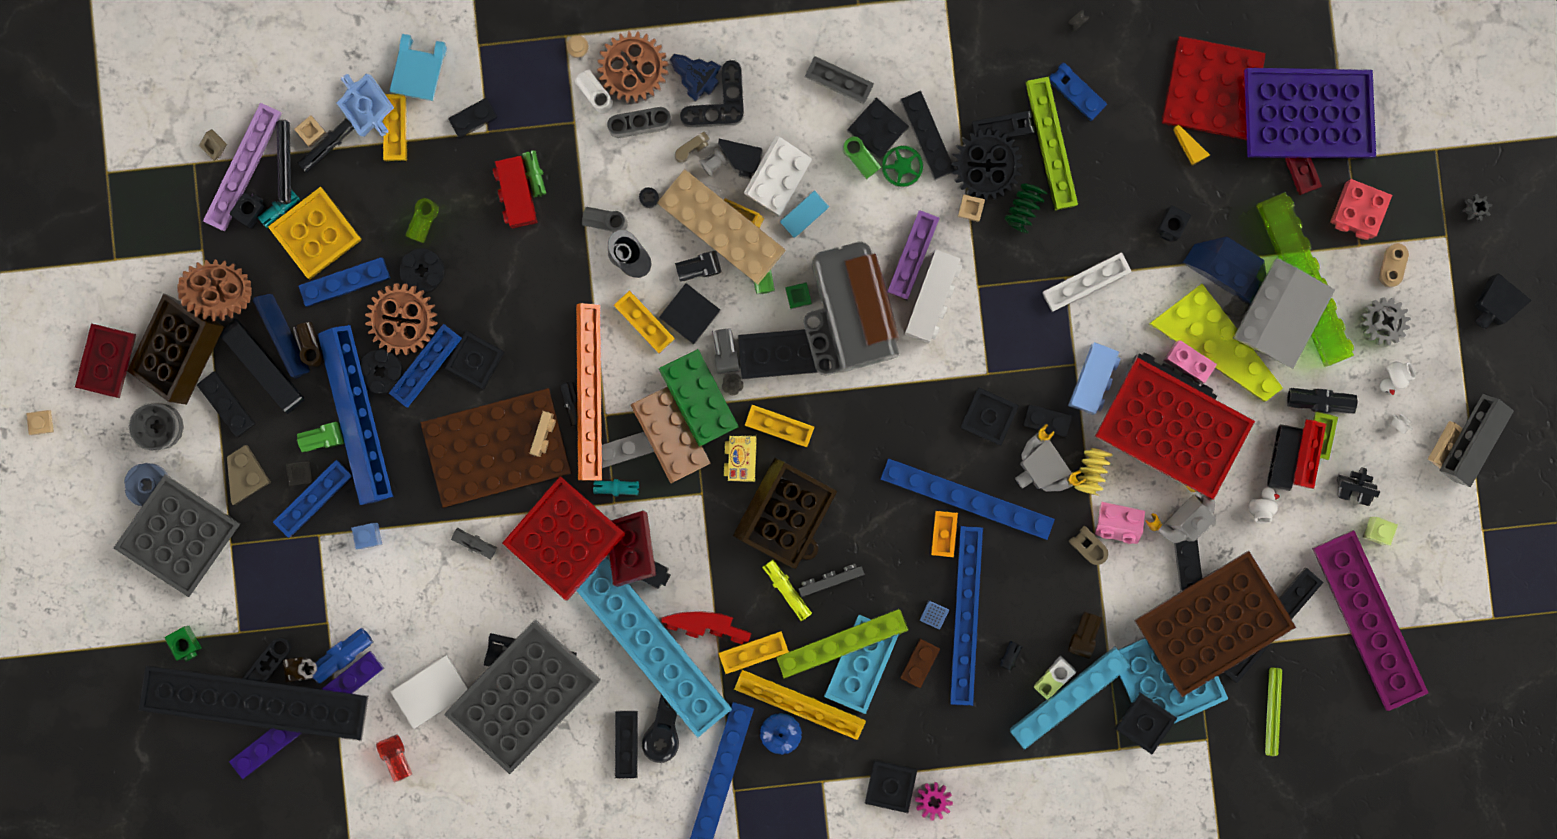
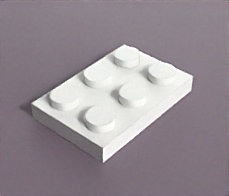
(777, 175)

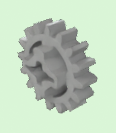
(1390, 328)

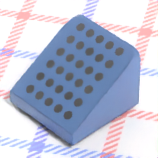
(934, 614)

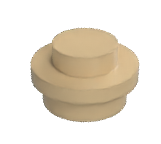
(577, 46)

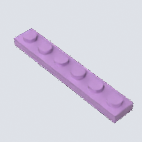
(242, 166)

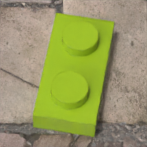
(1331, 422)

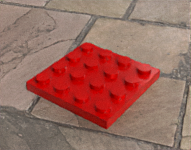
(1209, 87)
(563, 538)

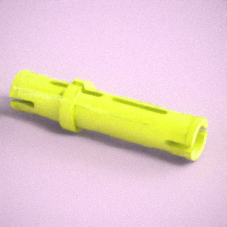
(784, 586)

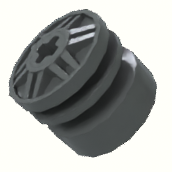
(143, 429)

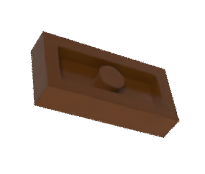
(920, 663)

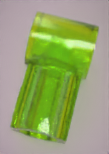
(421, 223)

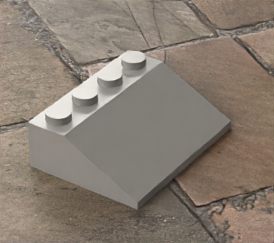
(1284, 313)

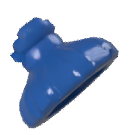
(779, 724)

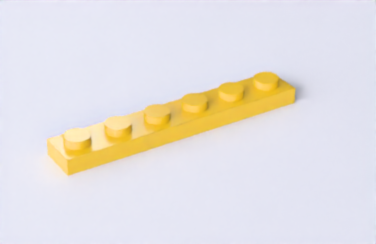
(799, 704)

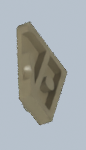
(244, 474)

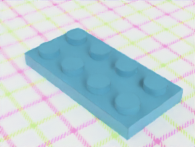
(860, 673)

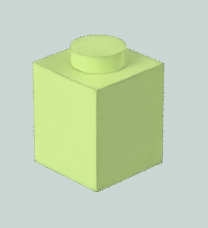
(1380, 531)

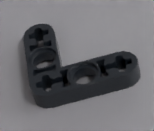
(728, 103)

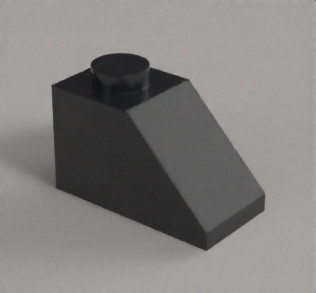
(741, 157)

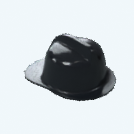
(628, 254)

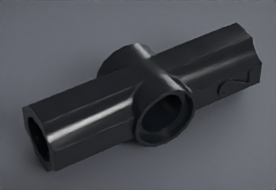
(1322, 400)

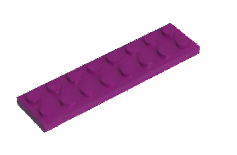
(1370, 620)

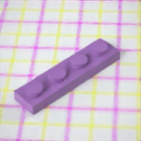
(913, 255)

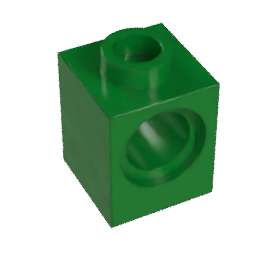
(174, 639)

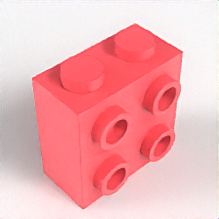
(1360, 209)

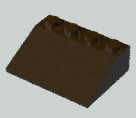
(174, 350)
(784, 513)

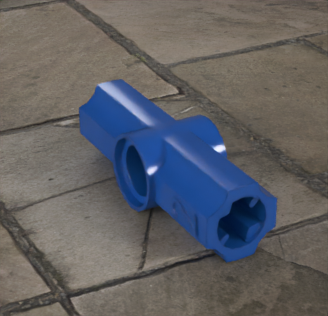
(342, 654)

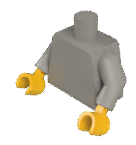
(1045, 465)
(1188, 521)

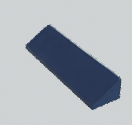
(281, 335)

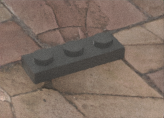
(839, 80)
(830, 579)

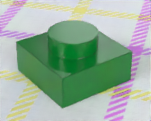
(798, 295)

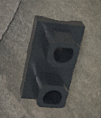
(1366, 490)

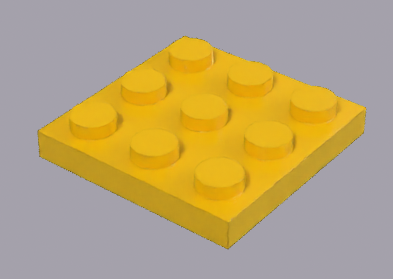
(314, 233)

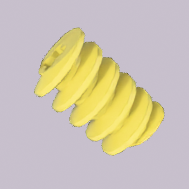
(1093, 471)

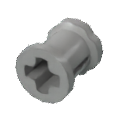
(713, 161)

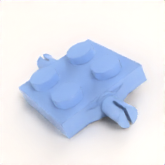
(365, 105)

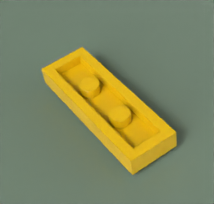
(396, 139)
(644, 322)
(779, 426)
(753, 652)

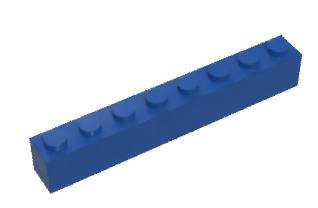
(355, 415)

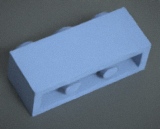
(1095, 378)

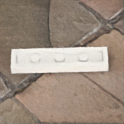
(1086, 282)

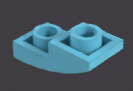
(804, 214)

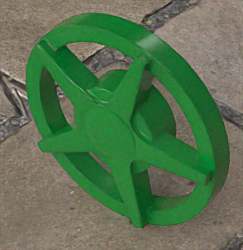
(902, 166)

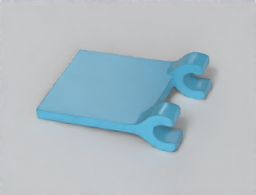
(417, 71)

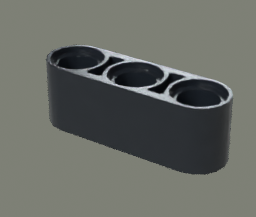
(1285, 457)

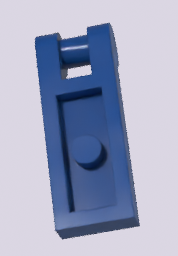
(1077, 92)

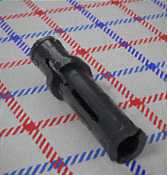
(326, 145)

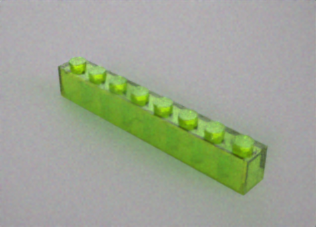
(1294, 249)

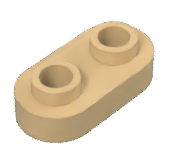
(1393, 264)

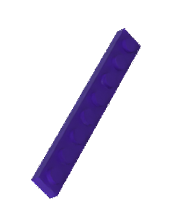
(276, 739)

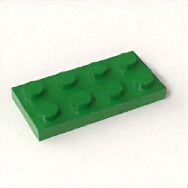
(698, 397)

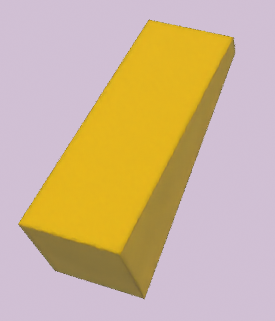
(1192, 149)
(751, 215)

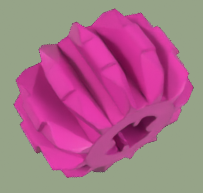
(929, 808)

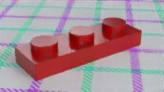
(1309, 454)

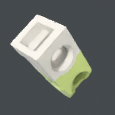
(1054, 677)

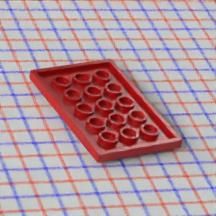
(1175, 428)

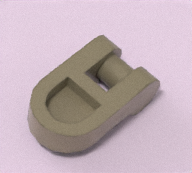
(697, 143)
(1096, 552)

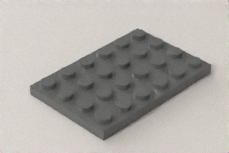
(522, 696)

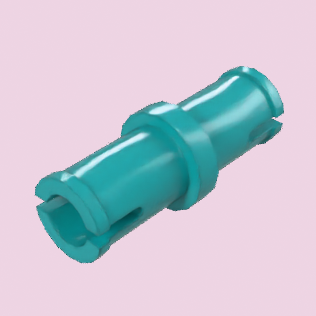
(277, 210)
(616, 487)

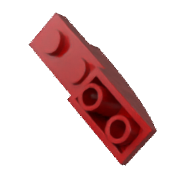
(697, 621)

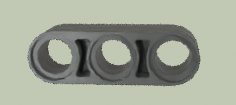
(629, 118)

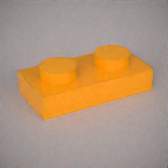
(944, 534)

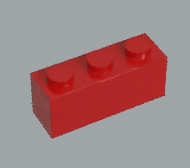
(515, 192)

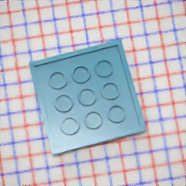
(1150, 679)

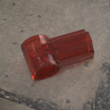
(392, 752)

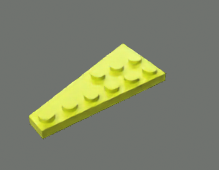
(1208, 330)

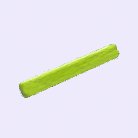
(1273, 711)

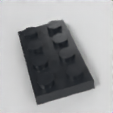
(778, 354)

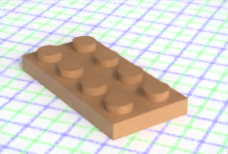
(669, 435)

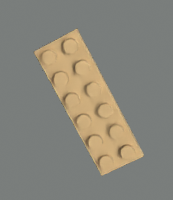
(721, 226)

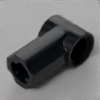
(703, 265)

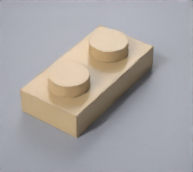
(540, 443)
(1445, 444)

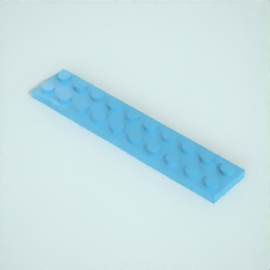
(654, 650)

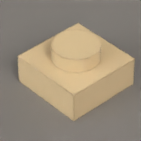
(310, 131)
(971, 208)
(40, 422)

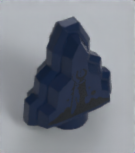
(696, 75)

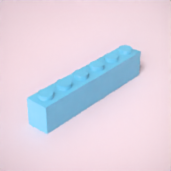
(1069, 697)

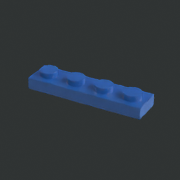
(344, 282)
(425, 365)
(312, 498)

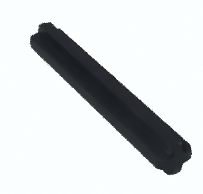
(283, 162)

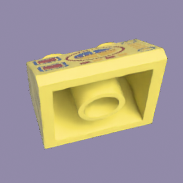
(741, 458)

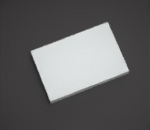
(430, 691)

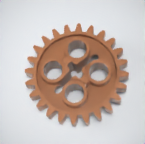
(616, 78)
(214, 290)
(399, 338)

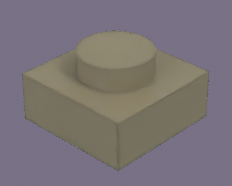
(213, 144)

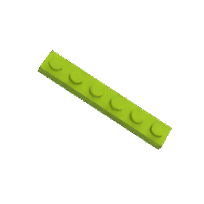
(1051, 143)
(842, 643)

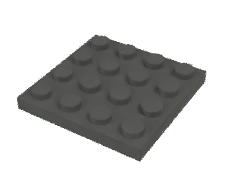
(176, 535)

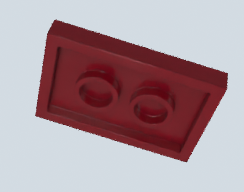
(105, 360)
(633, 554)

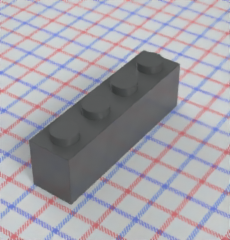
(1476, 440)

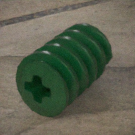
(1024, 207)

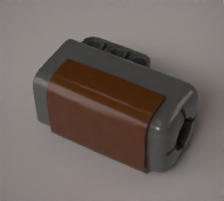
(855, 310)

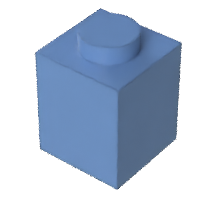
(366, 536)

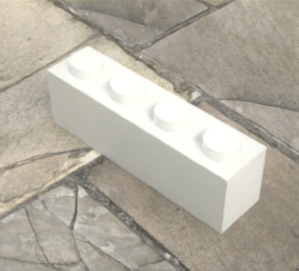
(932, 296)

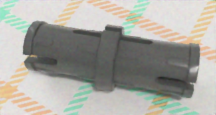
(474, 543)

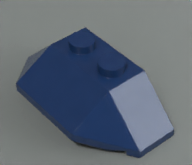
(1228, 266)

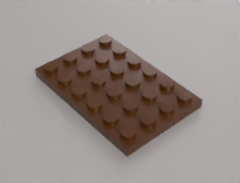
(490, 448)
(1215, 623)

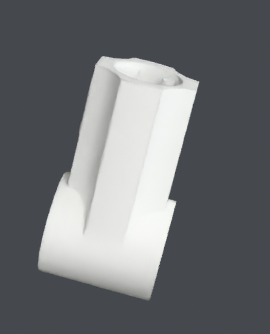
(593, 91)

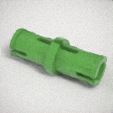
(534, 173)

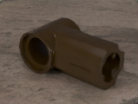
(307, 343)
(1084, 640)
(298, 669)

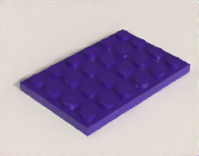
(1310, 113)

